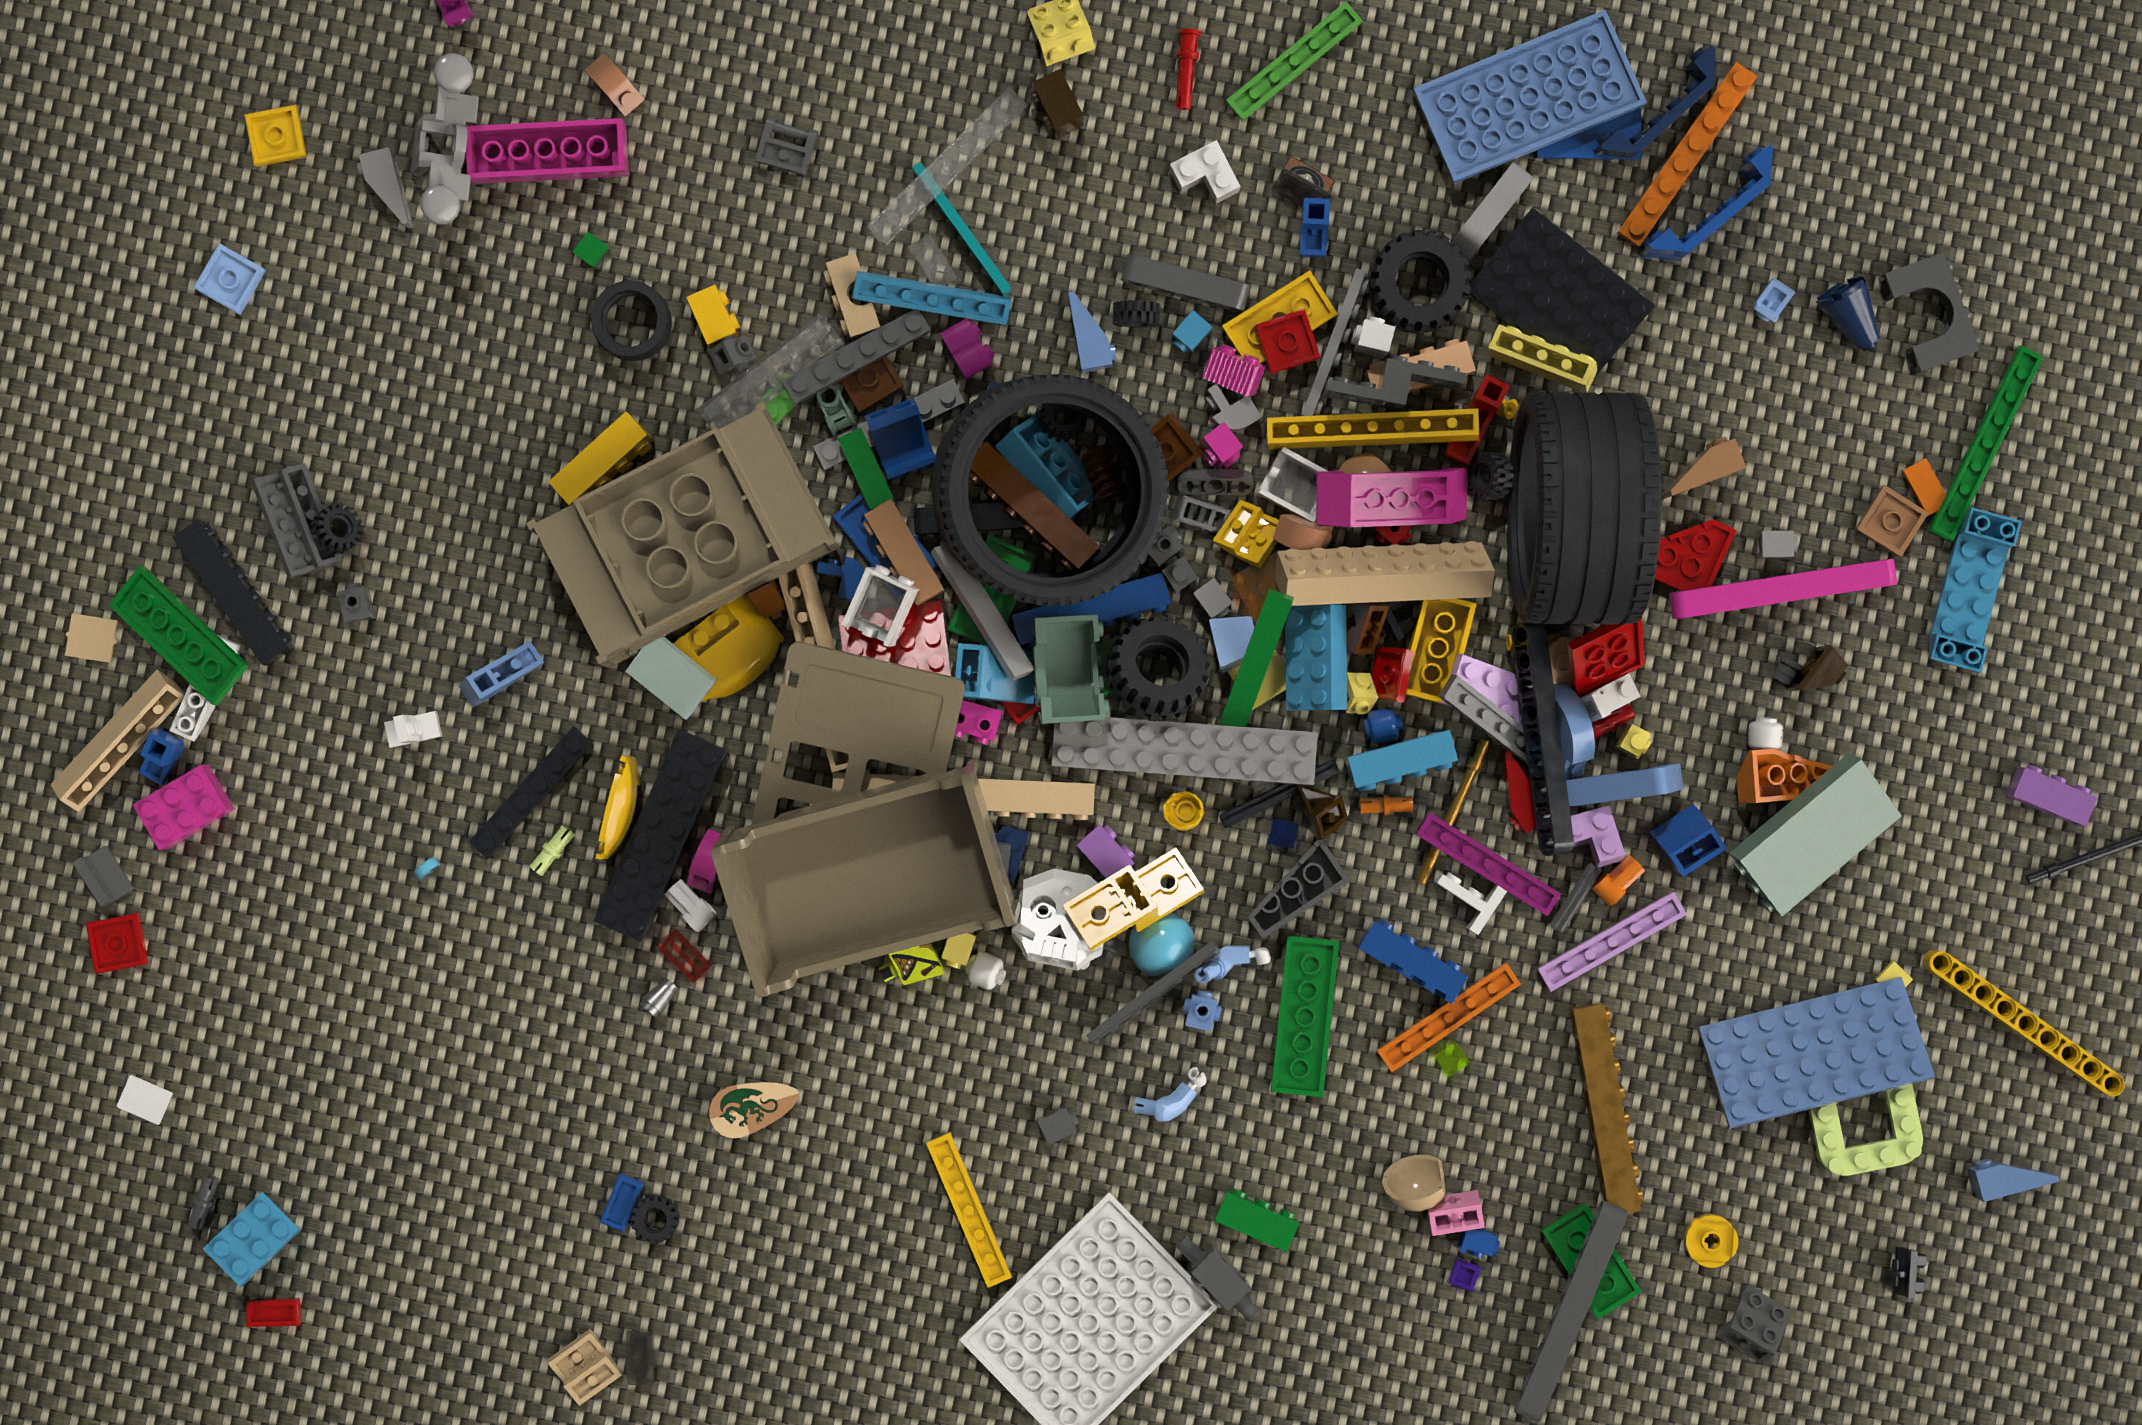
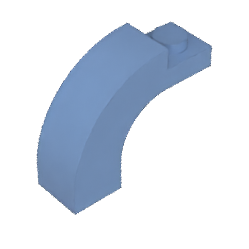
(1575, 730)

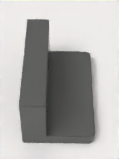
(103, 876)

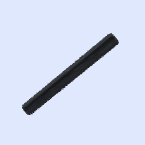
(1274, 796)

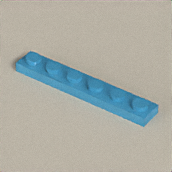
(931, 297)

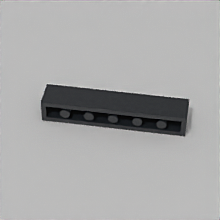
(233, 592)

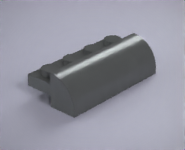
(289, 508)

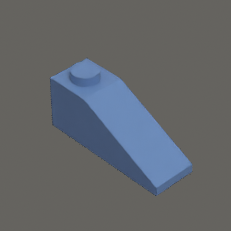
(1091, 341)
(500, 674)
(1998, 1179)

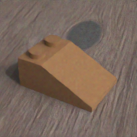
(1715, 462)

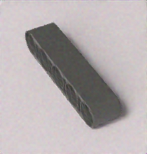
(1185, 283)

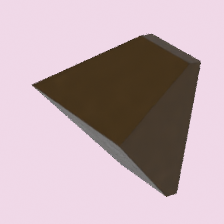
(1322, 811)

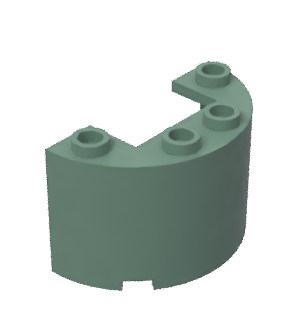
(1067, 669)

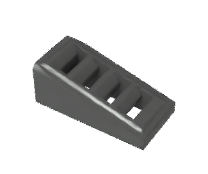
(1180, 507)

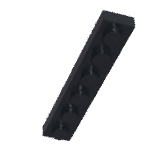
(531, 792)

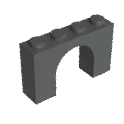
(1936, 278)

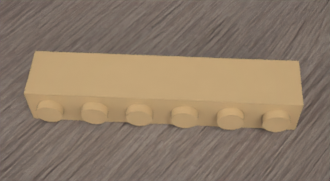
(117, 740)

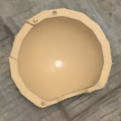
(1415, 1182)

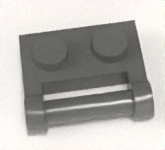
(784, 154)

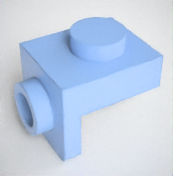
(1773, 300)

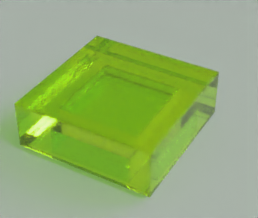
(1452, 1058)

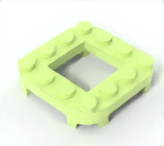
(1872, 1156)

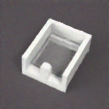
(1292, 484)
(881, 604)

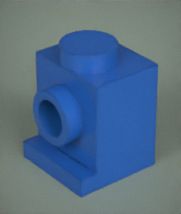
(1479, 1242)

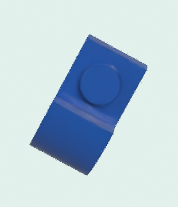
(1314, 227)
(850, 573)
(160, 755)

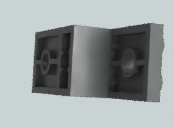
(1394, 383)

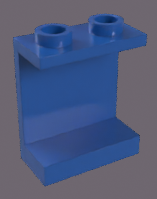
(901, 439)

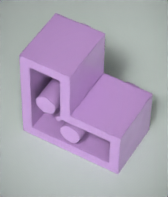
(1600, 832)

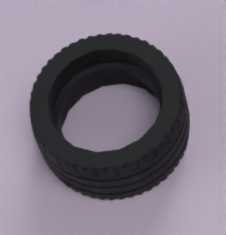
(611, 296)

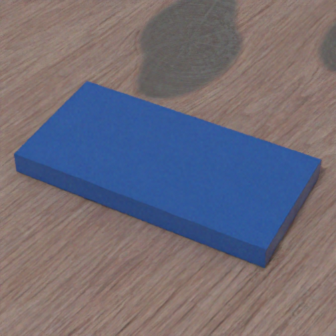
(1582, 144)
(851, 521)

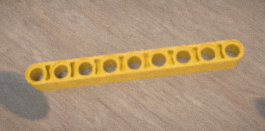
(2035, 1027)

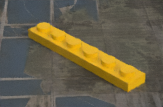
(969, 1209)

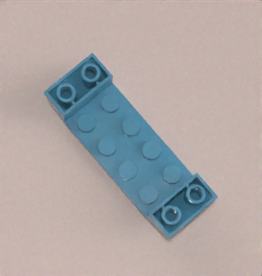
(1971, 588)

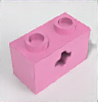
(1456, 1213)

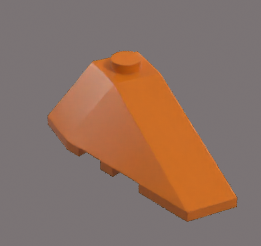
(1775, 776)

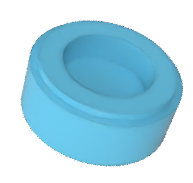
(426, 868)

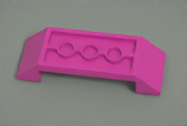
(1391, 497)

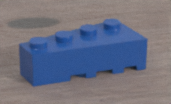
(1412, 961)

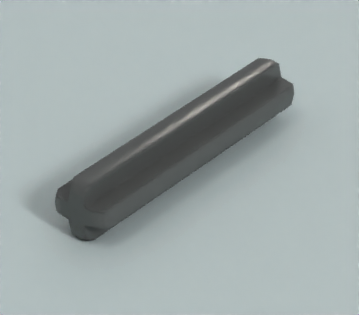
(1576, 897)

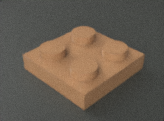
(1891, 521)

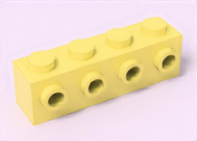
(1543, 358)

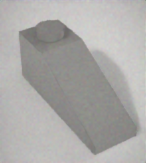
(384, 177)

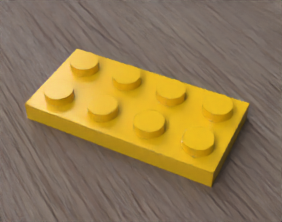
(1297, 295)

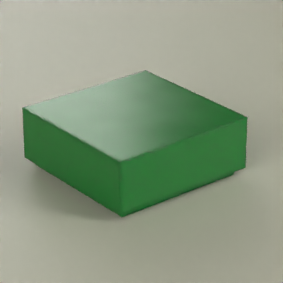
(591, 250)

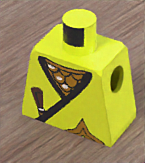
(913, 964)

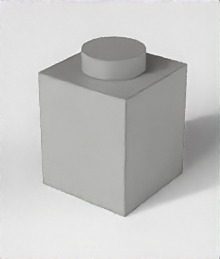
(1776, 544)
(1213, 599)

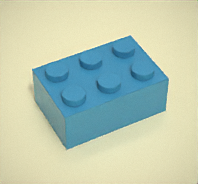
(251, 1239)

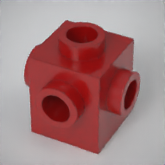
(1387, 538)

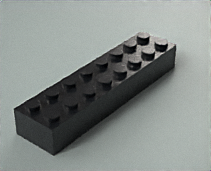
(661, 835)

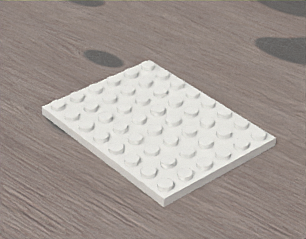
(1089, 1319)

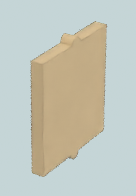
(91, 638)

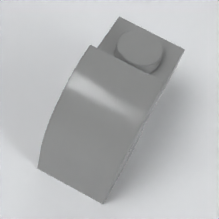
(1237, 416)

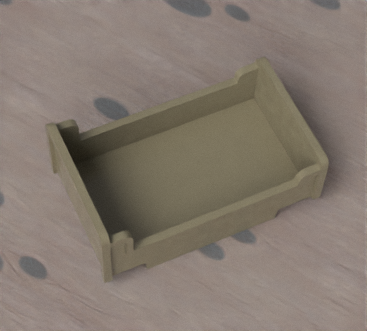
(684, 535)
(863, 877)

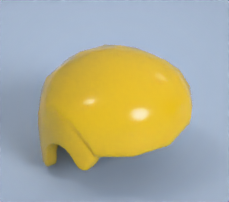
(1183, 810)

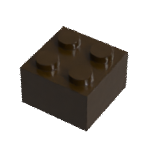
(1057, 104)

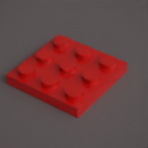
(1605, 655)

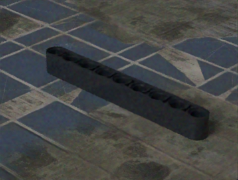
(1542, 739)

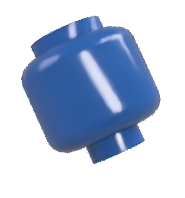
(1383, 725)

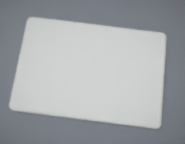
(144, 1099)

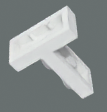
(1610, 697)
(412, 729)
(1473, 898)

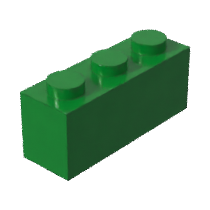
(1256, 1219)

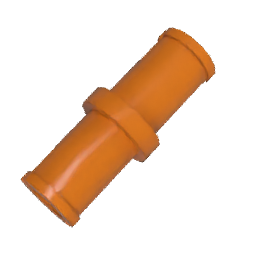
(1386, 804)

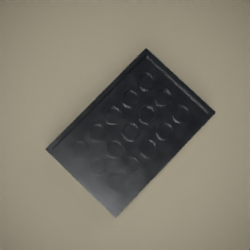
(1560, 291)

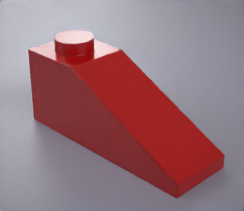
(1518, 795)

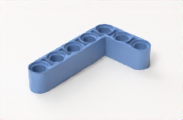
(1625, 785)

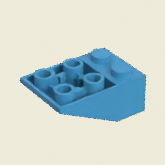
(987, 679)

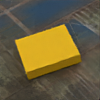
(275, 135)

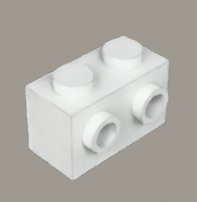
(1373, 337)

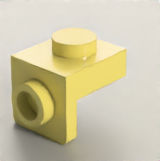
(1361, 693)

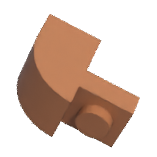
(614, 84)
(1302, 534)

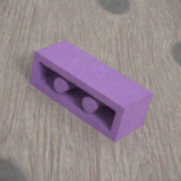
(2052, 795)

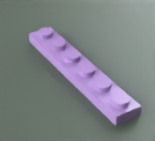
(1611, 941)

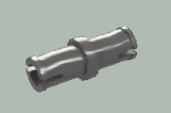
(203, 1201)

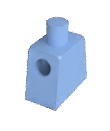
(1231, 639)

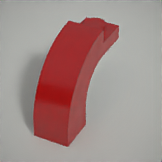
(1487, 401)

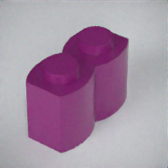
(967, 348)

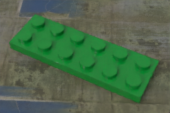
(178, 635)
(1304, 1016)

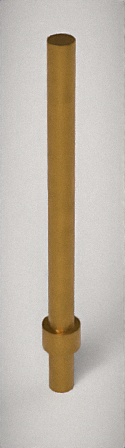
(1474, 765)

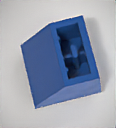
(1687, 840)

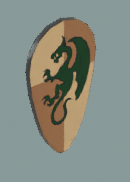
(749, 1107)

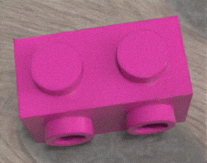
(1220, 447)
(978, 721)

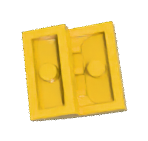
(1248, 534)

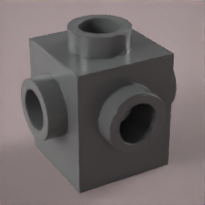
(736, 350)

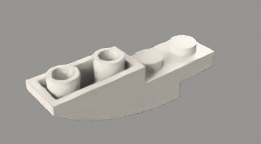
(195, 709)

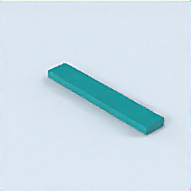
(968, 239)

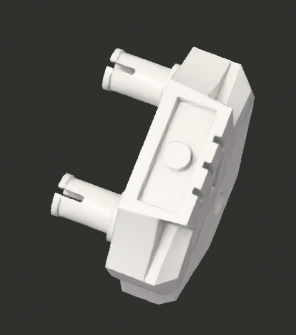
(1037, 932)

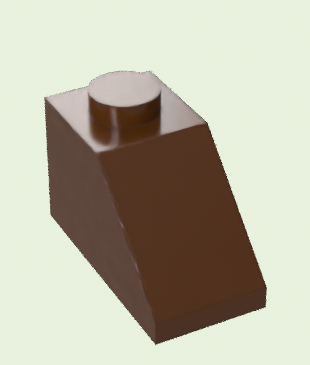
(769, 600)

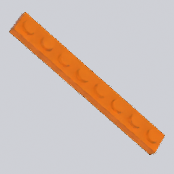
(1687, 154)

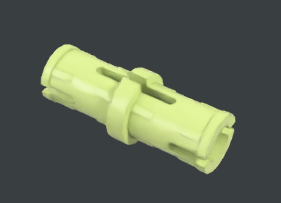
(552, 850)

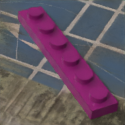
(1487, 863)

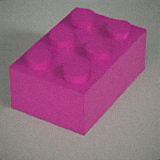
(183, 807)

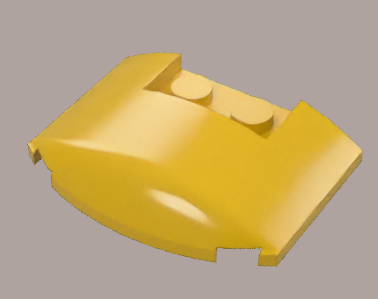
(732, 646)
(619, 808)

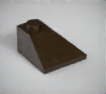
(1820, 670)

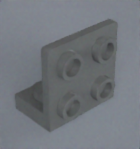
(1756, 1325)

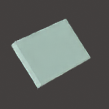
(671, 676)

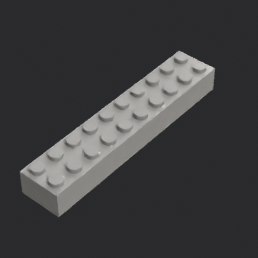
(1187, 749)

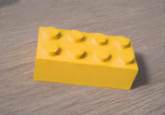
(603, 459)
(1436, 639)

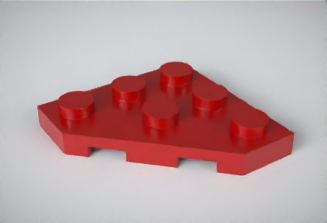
(1693, 555)

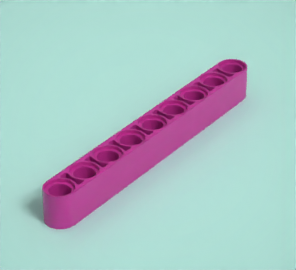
(1782, 588)

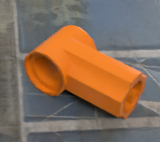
(1613, 885)

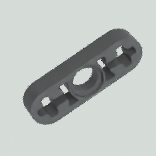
(1207, 475)

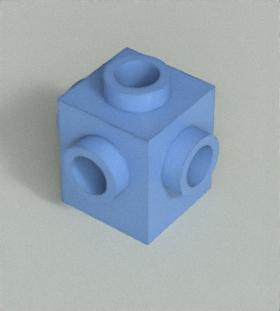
(1201, 1020)

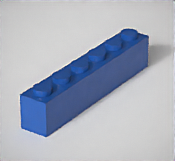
(1123, 601)

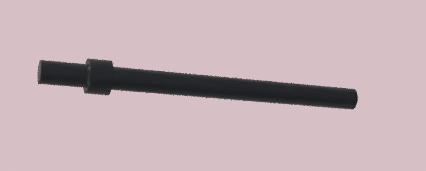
(2053, 870)

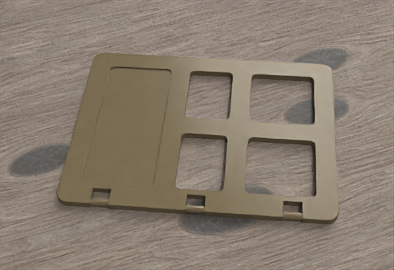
(861, 710)

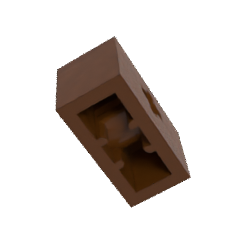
(1364, 625)

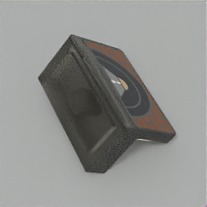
(1302, 181)

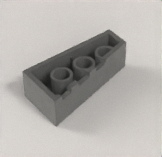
(1303, 887)

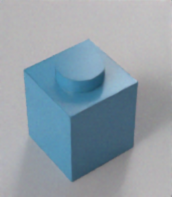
(1191, 332)

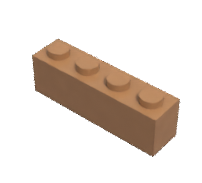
(902, 550)

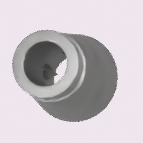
(659, 997)

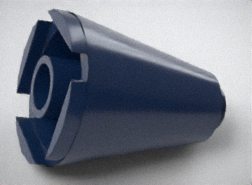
(1851, 312)

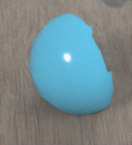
(1162, 945)

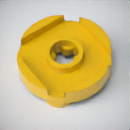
(1720, 1252)

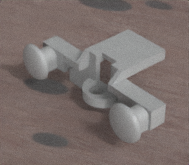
(451, 112)

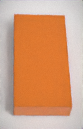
(1924, 485)

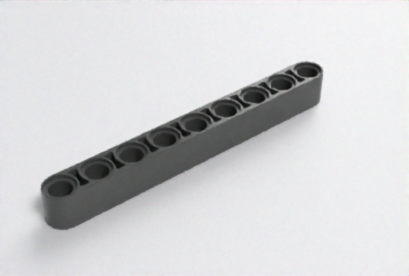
(1570, 1311)

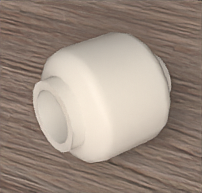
(1765, 734)
(985, 970)

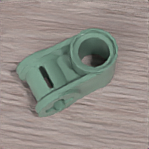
(836, 411)

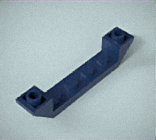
(1702, 70)

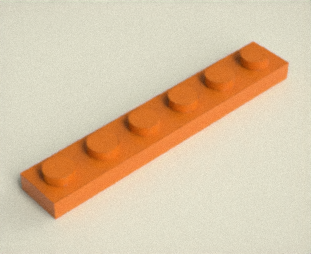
(1448, 1017)

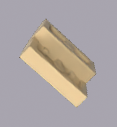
(584, 1367)

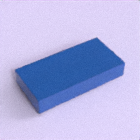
(622, 1202)

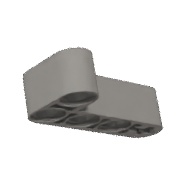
(1491, 210)

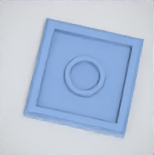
(229, 279)

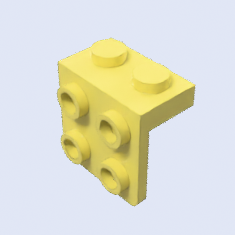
(1061, 30)

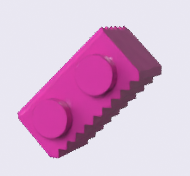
(1233, 370)

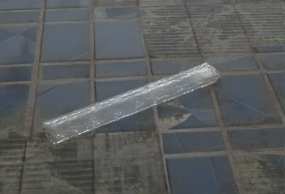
(946, 167)

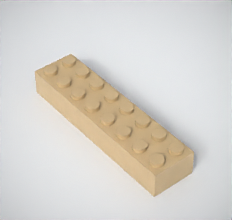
(1385, 573)

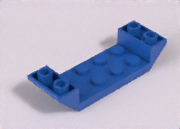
(1757, 174)

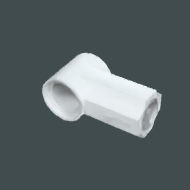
(694, 909)

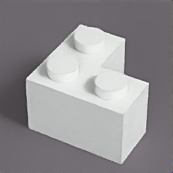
(1206, 165)

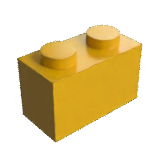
(712, 314)

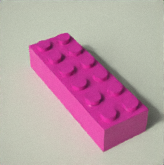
(547, 151)

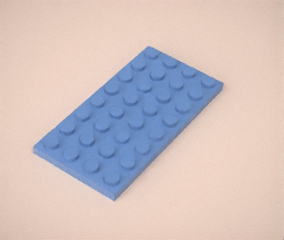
(1529, 96)
(1815, 1052)

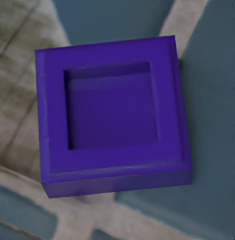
(1464, 1274)

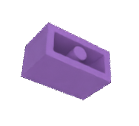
(1105, 852)

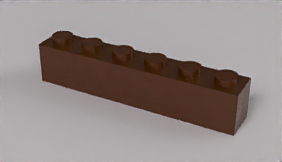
(1033, 509)

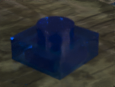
(1283, 833)

